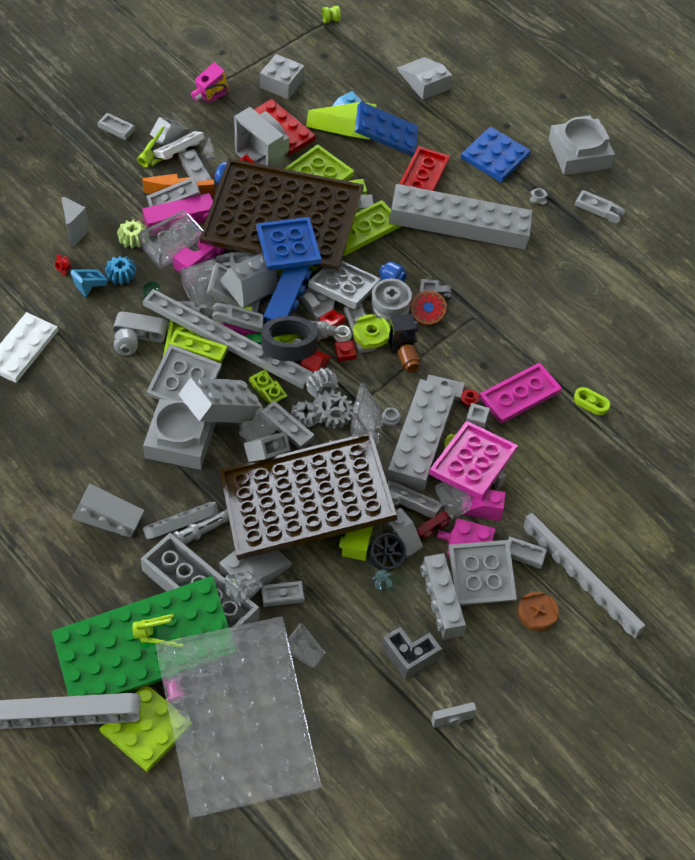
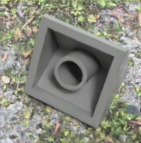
(75, 221)

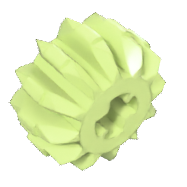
(130, 233)

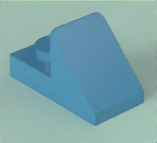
(86, 278)

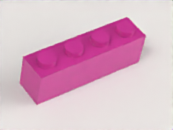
(196, 207)

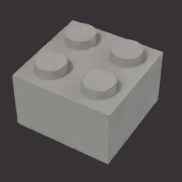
(281, 76)

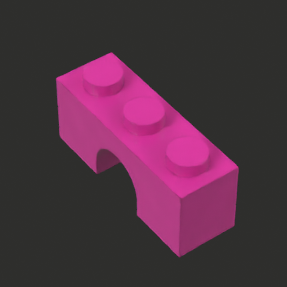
(187, 257)

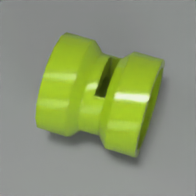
(331, 14)

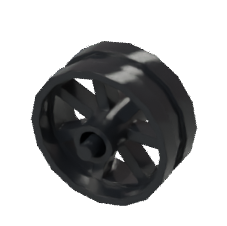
(386, 551)

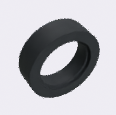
(289, 351)

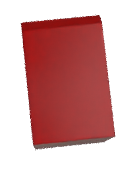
(316, 361)

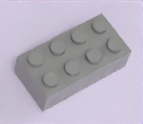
(219, 400)

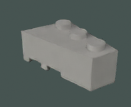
(107, 512)

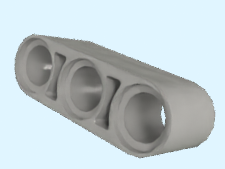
(146, 327)

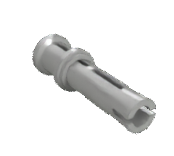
(193, 529)

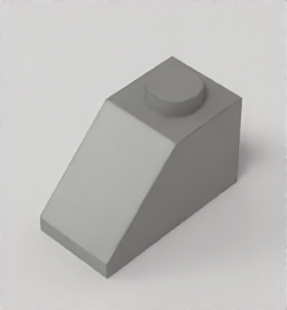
(172, 131)
(267, 447)
(406, 531)

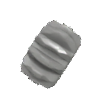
(321, 381)

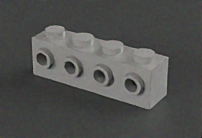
(443, 596)

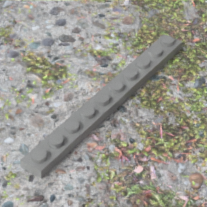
(220, 334)

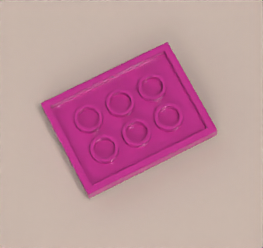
(473, 460)

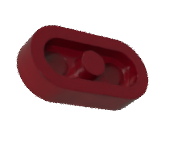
(440, 520)

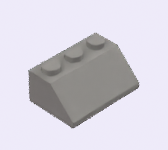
(250, 280)

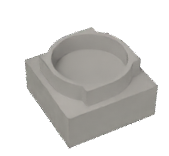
(260, 138)
(581, 145)
(177, 435)

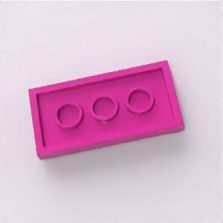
(520, 393)

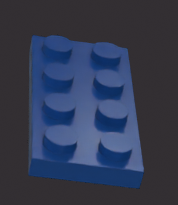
(386, 128)

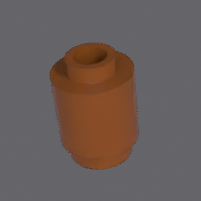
(409, 358)

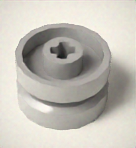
(390, 299)

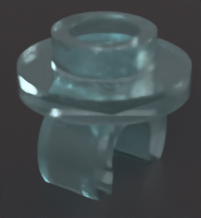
(382, 576)

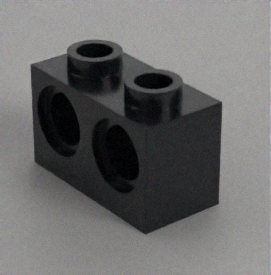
(402, 331)

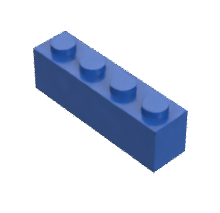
(287, 292)

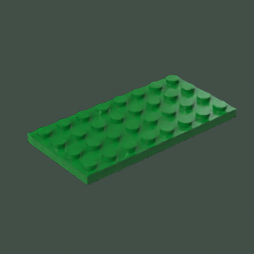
(105, 657)

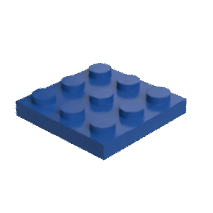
(495, 154)
(288, 243)

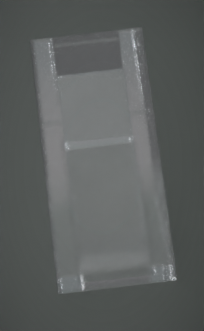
(208, 151)

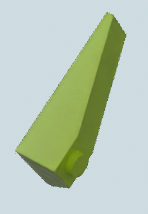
(336, 119)

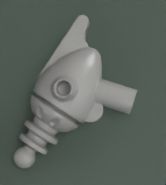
(325, 329)

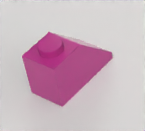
(489, 507)

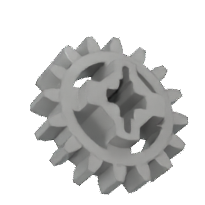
(333, 409)

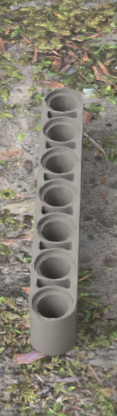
(69, 710)

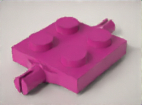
(467, 533)

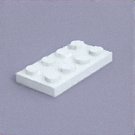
(24, 345)

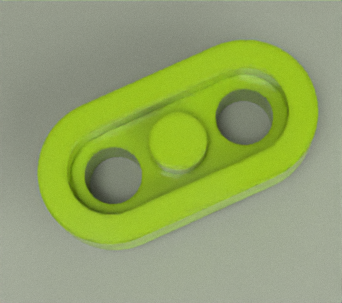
(592, 401)

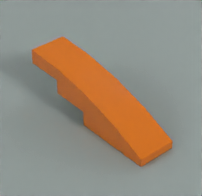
(157, 183)

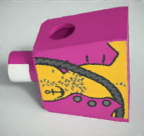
(210, 84)

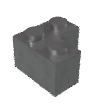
(410, 657)

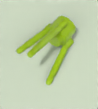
(147, 156)
(144, 628)

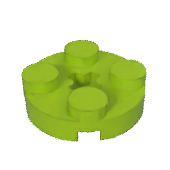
(371, 340)

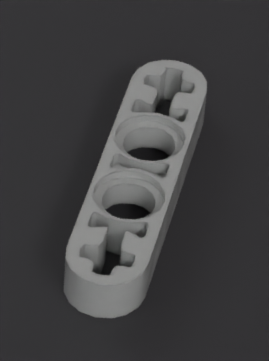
(180, 520)

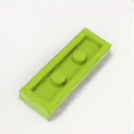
(199, 346)

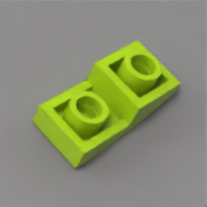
(267, 388)

